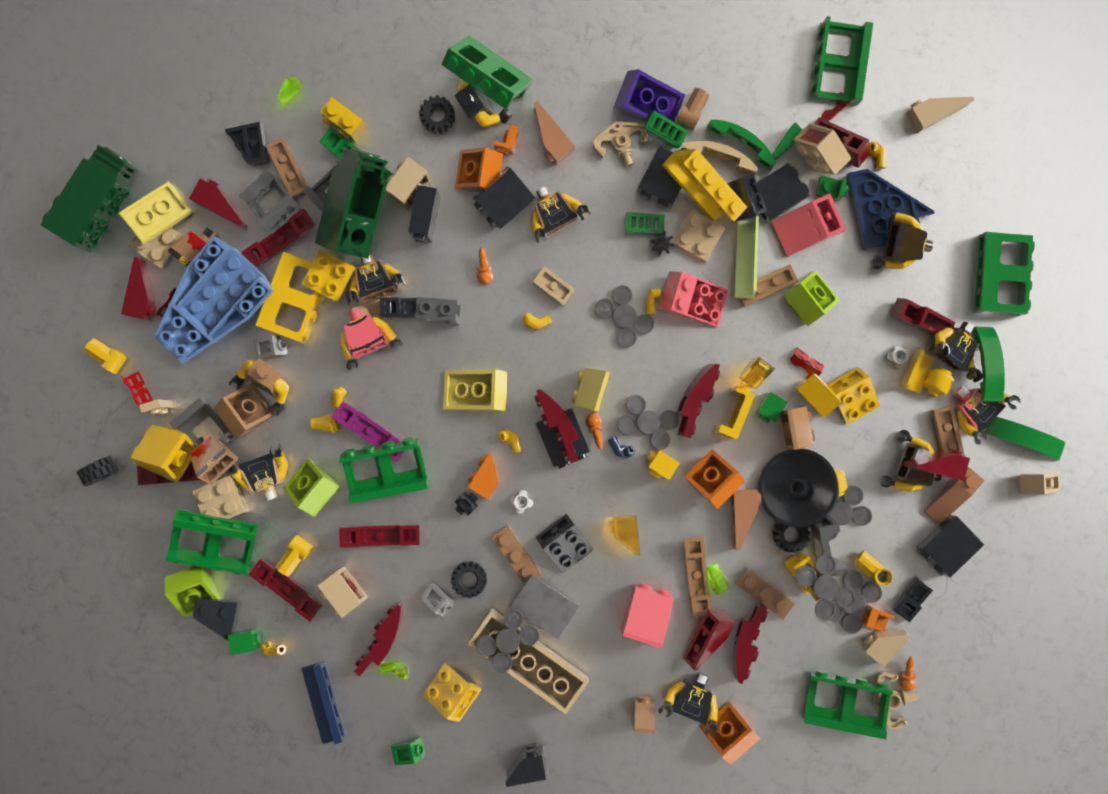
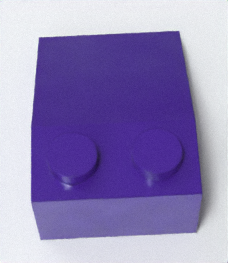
(643, 94)

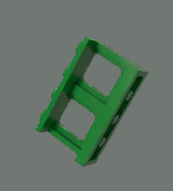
(852, 65)
(486, 71)
(992, 271)
(388, 481)
(214, 528)
(844, 716)

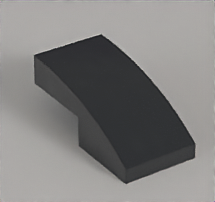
(397, 307)
(912, 598)

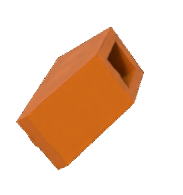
(486, 478)

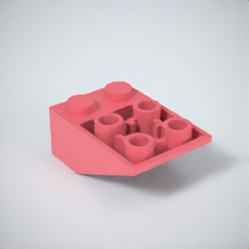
(808, 225)
(693, 298)

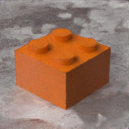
(714, 479)

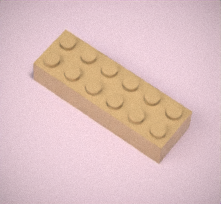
(537, 667)

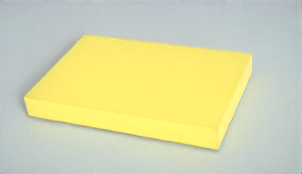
(155, 213)

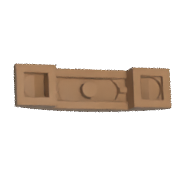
(697, 575)

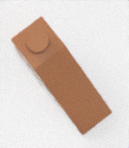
(555, 142)
(953, 496)
(744, 509)

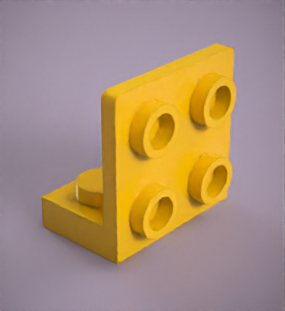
(328, 275)
(855, 393)
(451, 693)

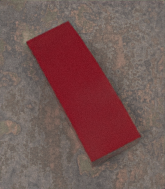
(920, 317)

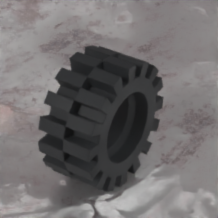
(431, 104)
(97, 471)
(795, 546)
(460, 588)

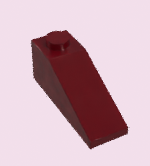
(856, 145)
(212, 198)
(139, 296)
(942, 463)
(709, 637)

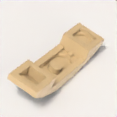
(744, 164)

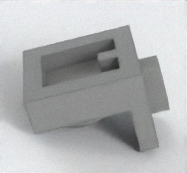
(270, 346)
(437, 600)

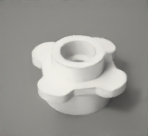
(904, 356)
(516, 501)

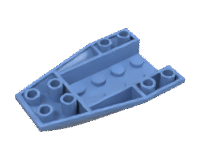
(211, 300)

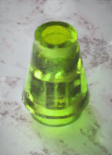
(289, 89)
(718, 581)

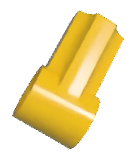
(109, 358)
(297, 552)
(872, 567)

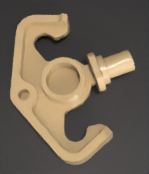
(619, 135)
(895, 700)

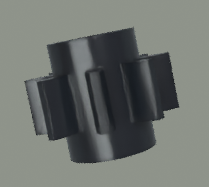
(657, 241)
(466, 503)

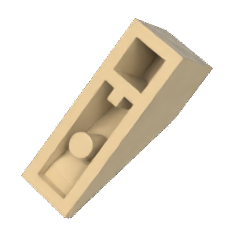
(934, 110)

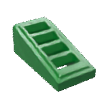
(676, 135)
(787, 141)
(634, 215)

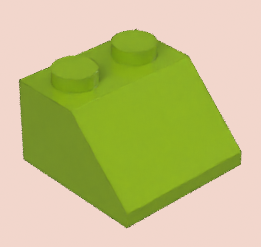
(811, 298)
(310, 487)
(188, 584)

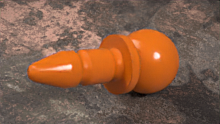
(484, 275)
(593, 422)
(908, 678)

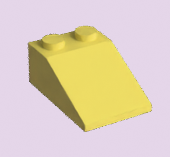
(591, 389)
(475, 390)

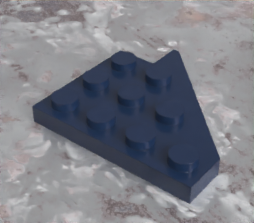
(870, 198)

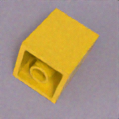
(164, 452)

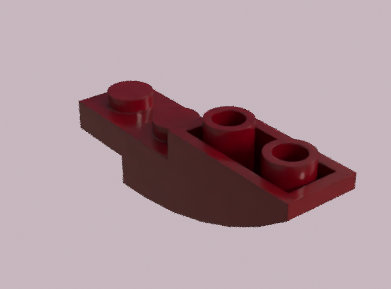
(698, 391)
(555, 416)
(386, 634)
(744, 650)

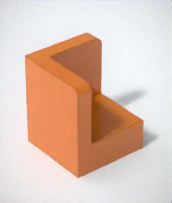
(876, 618)

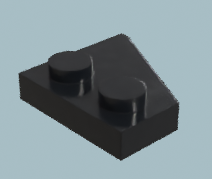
(250, 141)
(215, 615)

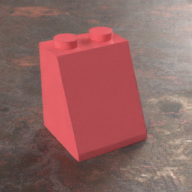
(647, 615)

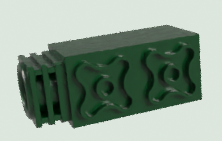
(90, 199)
(353, 204)

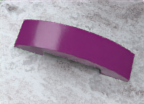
(364, 427)

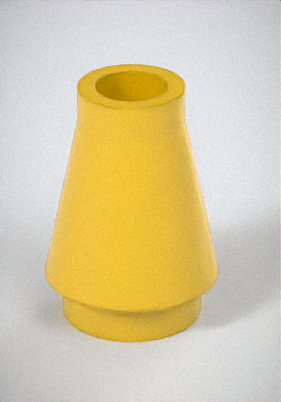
(325, 423)

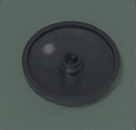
(798, 488)

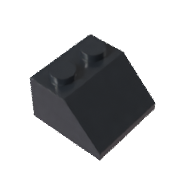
(527, 766)

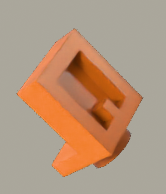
(510, 138)

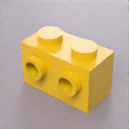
(343, 119)
(661, 464)

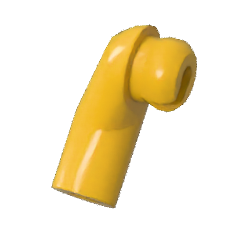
(879, 153)
(650, 300)
(535, 323)
(337, 396)
(511, 438)
(271, 650)

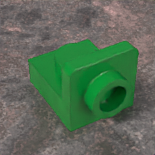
(832, 186)
(408, 752)

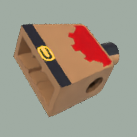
(190, 245)
(211, 459)

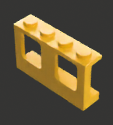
(704, 184)
(284, 294)

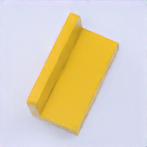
(917, 371)
(819, 395)

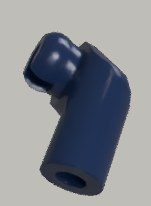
(621, 450)

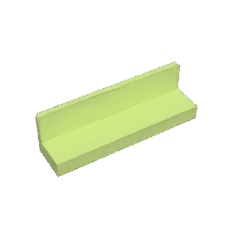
(746, 259)

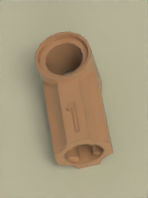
(691, 112)

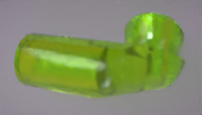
(395, 667)

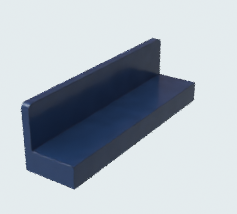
(323, 703)

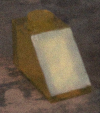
(755, 373)
(626, 531)

